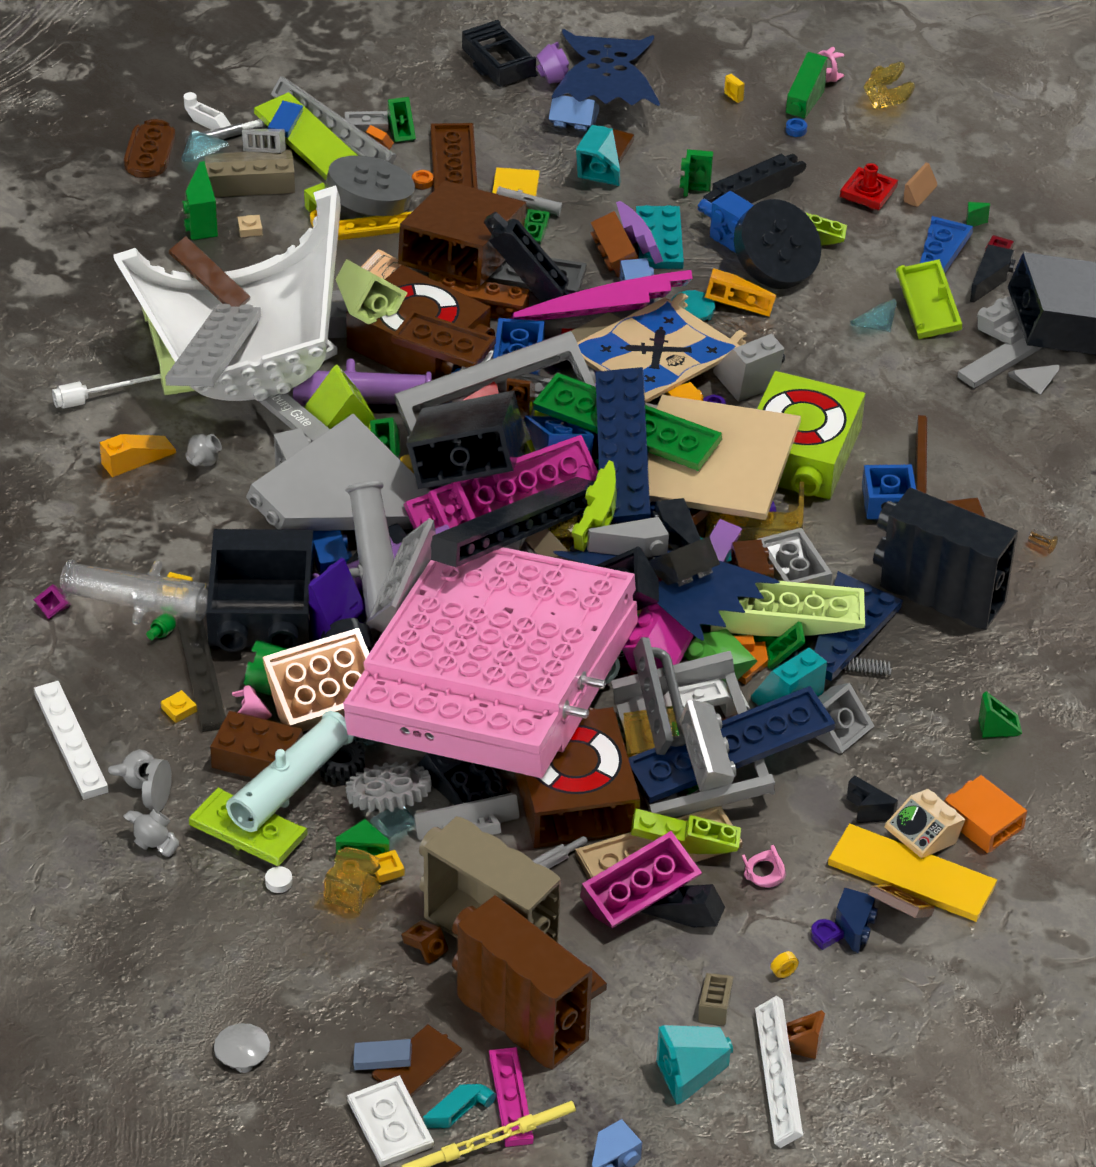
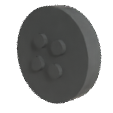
(371, 185)

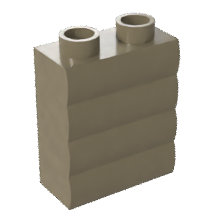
(472, 866)

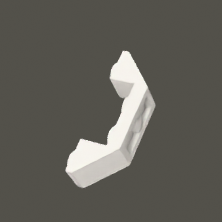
(710, 692)

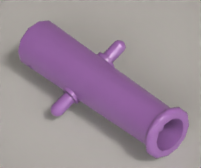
(374, 387)

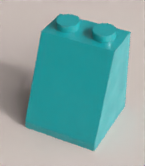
(795, 674)

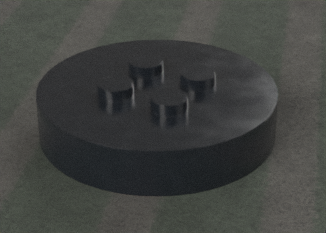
(777, 243)

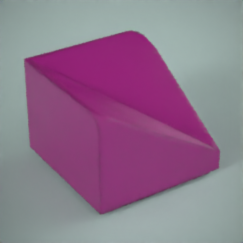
(52, 601)

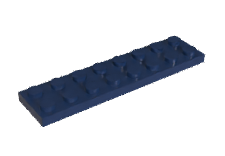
(624, 439)
(749, 736)

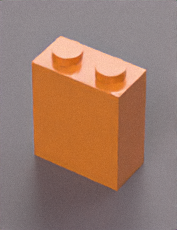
(988, 813)

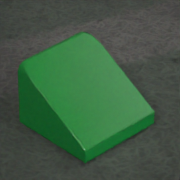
(977, 213)

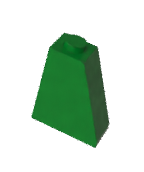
(807, 86)

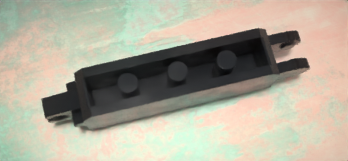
(760, 179)
(526, 258)

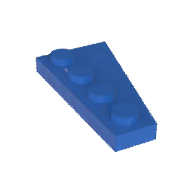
(945, 241)

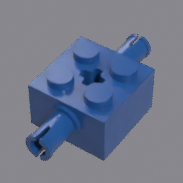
(724, 216)

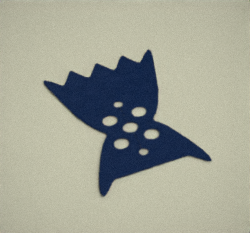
(626, 84)
(700, 599)

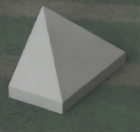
(1035, 378)

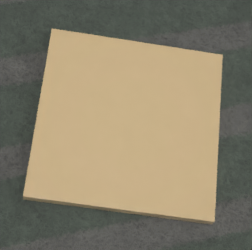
(743, 468)

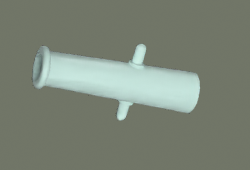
(287, 773)

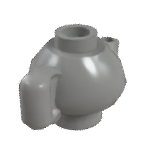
(203, 450)
(133, 768)
(152, 831)

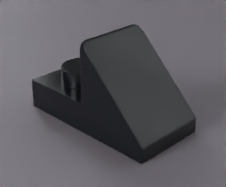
(871, 802)

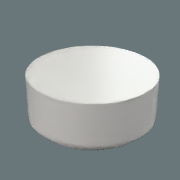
(278, 879)

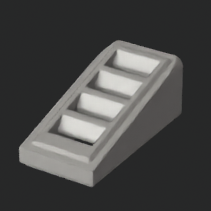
(279, 140)

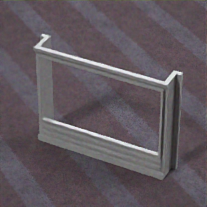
(629, 698)

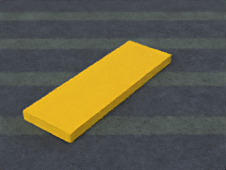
(926, 878)

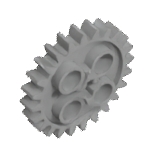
(388, 787)

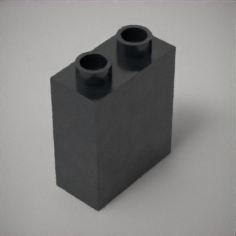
(1055, 302)
(466, 439)

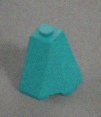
(598, 156)
(691, 1057)

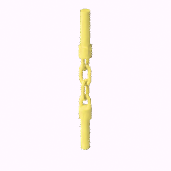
(526, 1124)

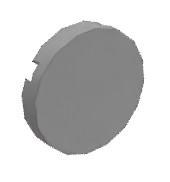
(157, 788)

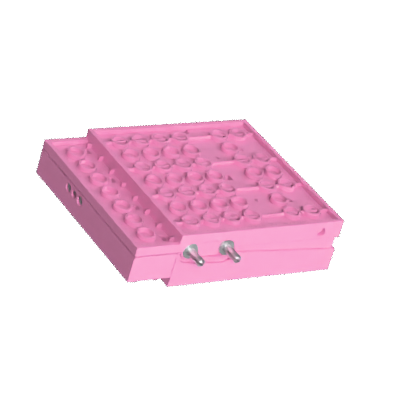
(494, 659)

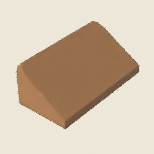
(920, 186)

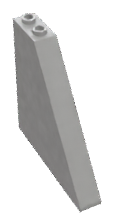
(311, 484)

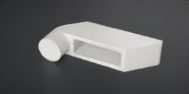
(204, 114)

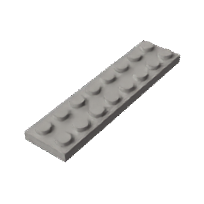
(213, 346)

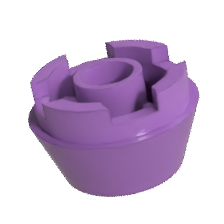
(552, 63)

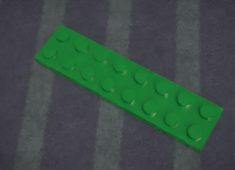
(666, 434)

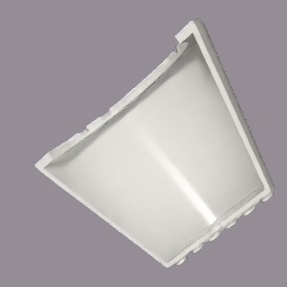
(293, 299)

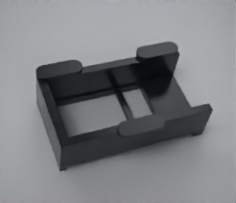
(502, 74)

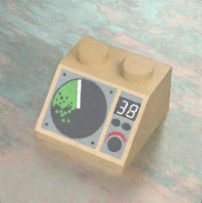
(925, 823)

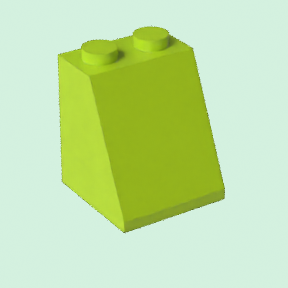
(337, 400)

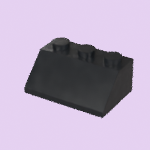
(646, 580)

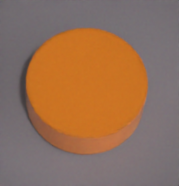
(422, 179)

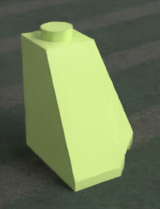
(367, 294)

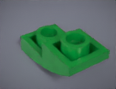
(536, 223)

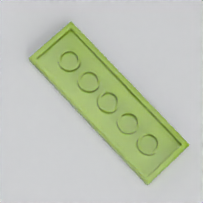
(309, 137)

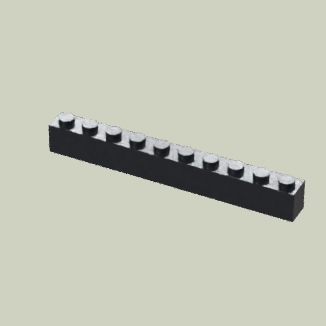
(510, 523)

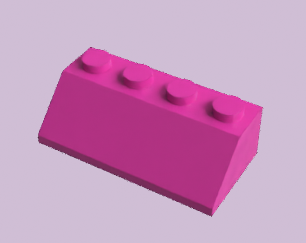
(663, 633)
(639, 880)

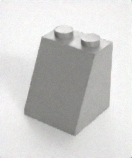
(750, 367)

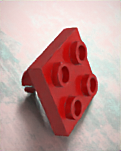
(869, 187)

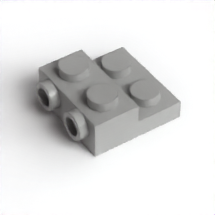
(1000, 321)

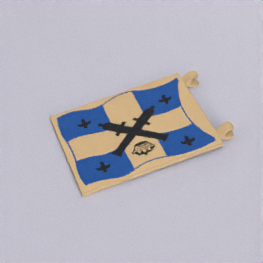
(661, 340)

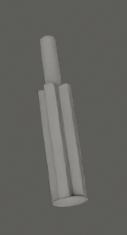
(559, 853)

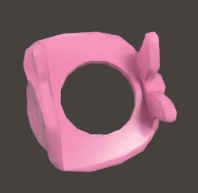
(831, 73)
(252, 704)
(771, 880)

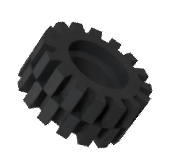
(343, 771)

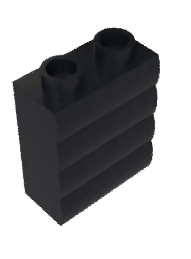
(945, 557)
(259, 588)

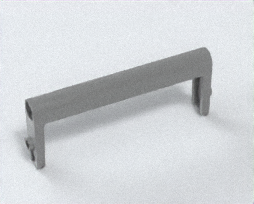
(497, 369)

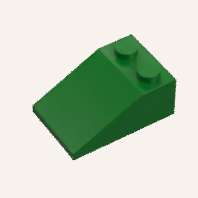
(200, 206)

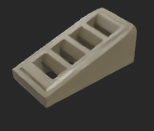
(714, 1000)

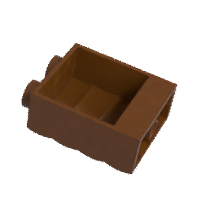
(522, 981)

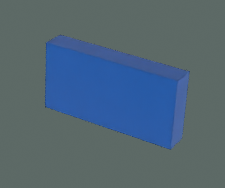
(286, 117)

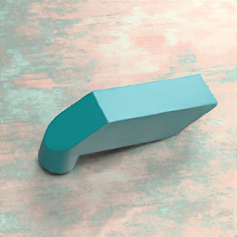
(458, 1104)

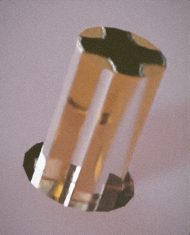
(1043, 540)

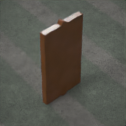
(429, 1056)

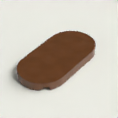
(149, 148)

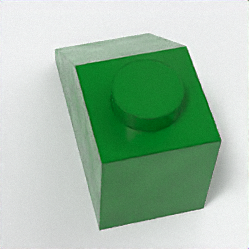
(388, 433)

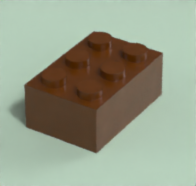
(249, 743)

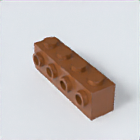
(501, 298)

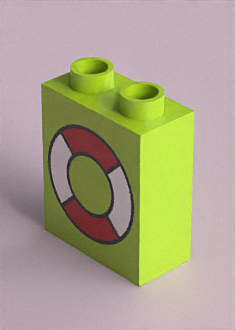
(826, 432)

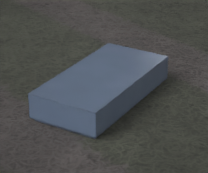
(382, 1054)

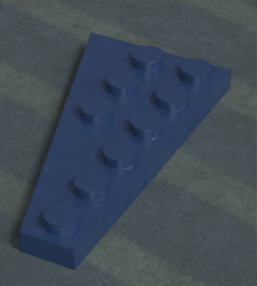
(843, 646)

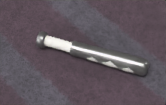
(233, 130)

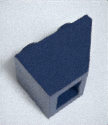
(854, 915)

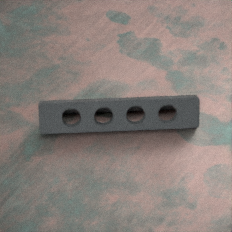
(653, 696)

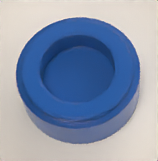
(796, 127)

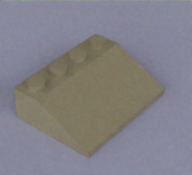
(251, 173)

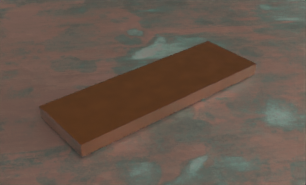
(453, 154)

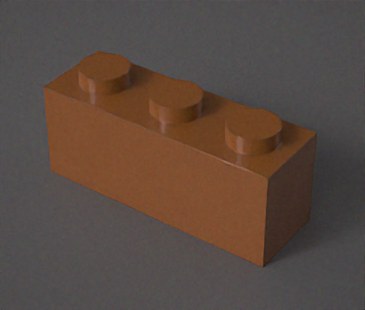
(613, 241)

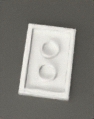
(390, 1121)

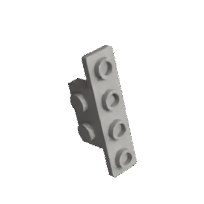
(484, 813)

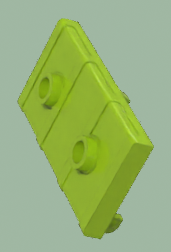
(929, 299)
(270, 842)

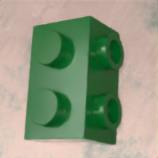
(697, 171)

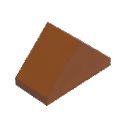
(806, 1034)

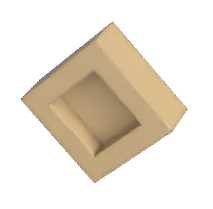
(249, 225)

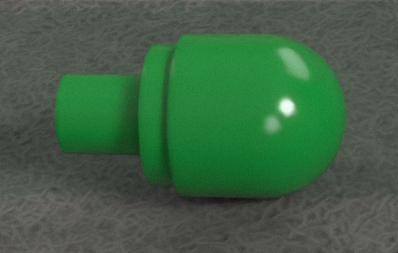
(161, 626)

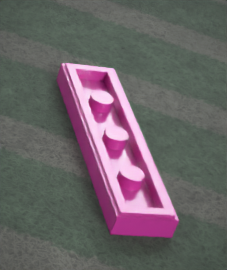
(510, 1092)

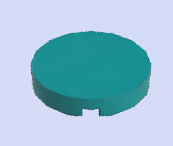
(699, 305)

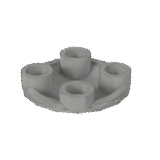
(242, 1046)

